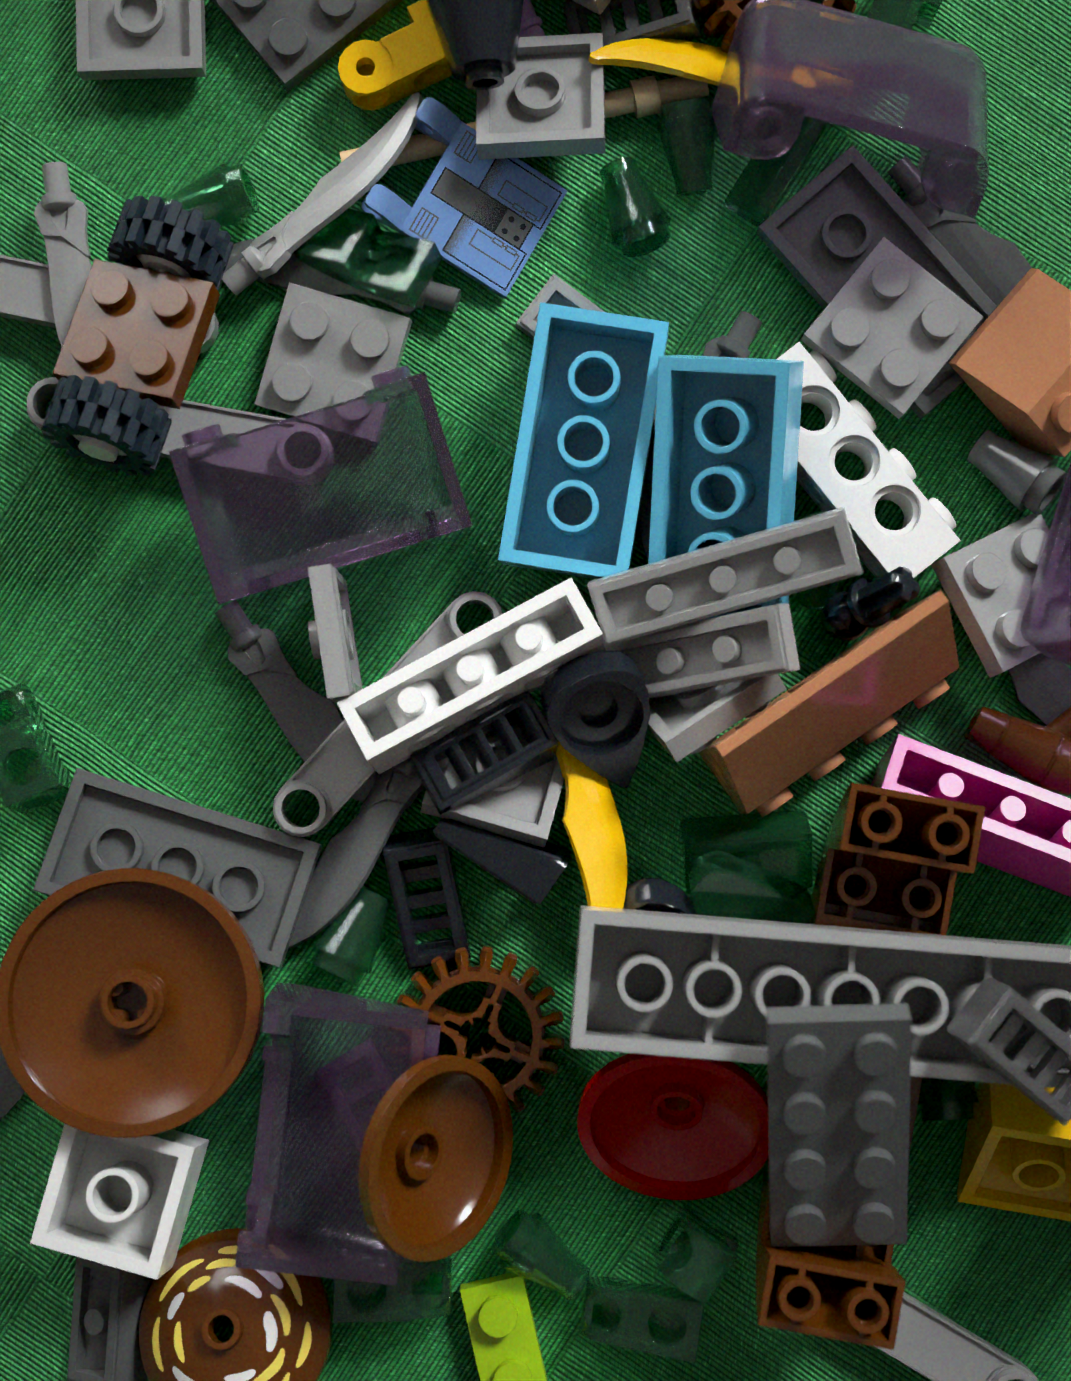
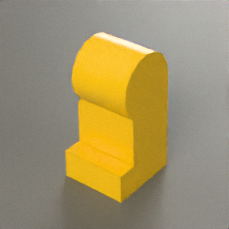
(395, 65)

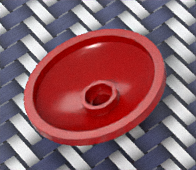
(674, 1125)

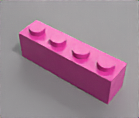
(1023, 825)

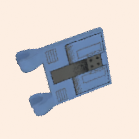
(475, 210)

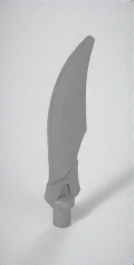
(327, 200)
(64, 228)

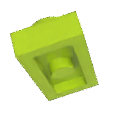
(503, 1329)

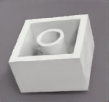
(120, 1198)

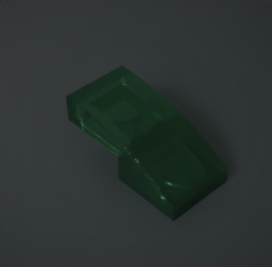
(372, 259)

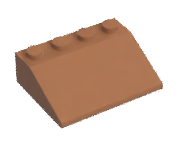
(835, 706)

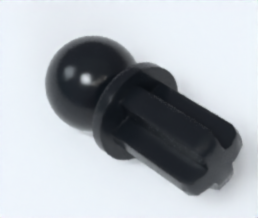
(867, 604)

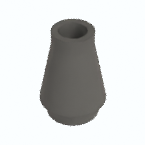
(1018, 472)

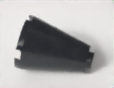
(478, 38)

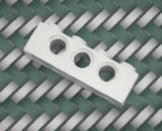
(887, 476)
(470, 675)

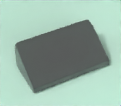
(106, 1323)

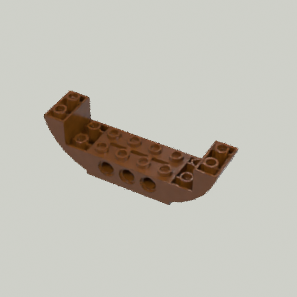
(887, 869)

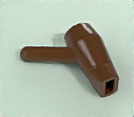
(1025, 747)

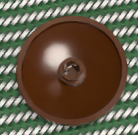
(129, 1002)

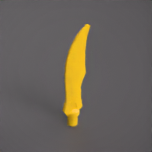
(667, 56)
(594, 832)

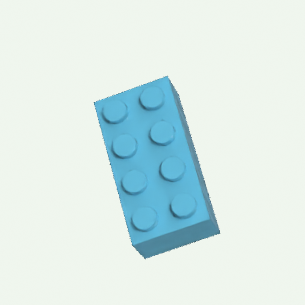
(583, 442)
(723, 452)

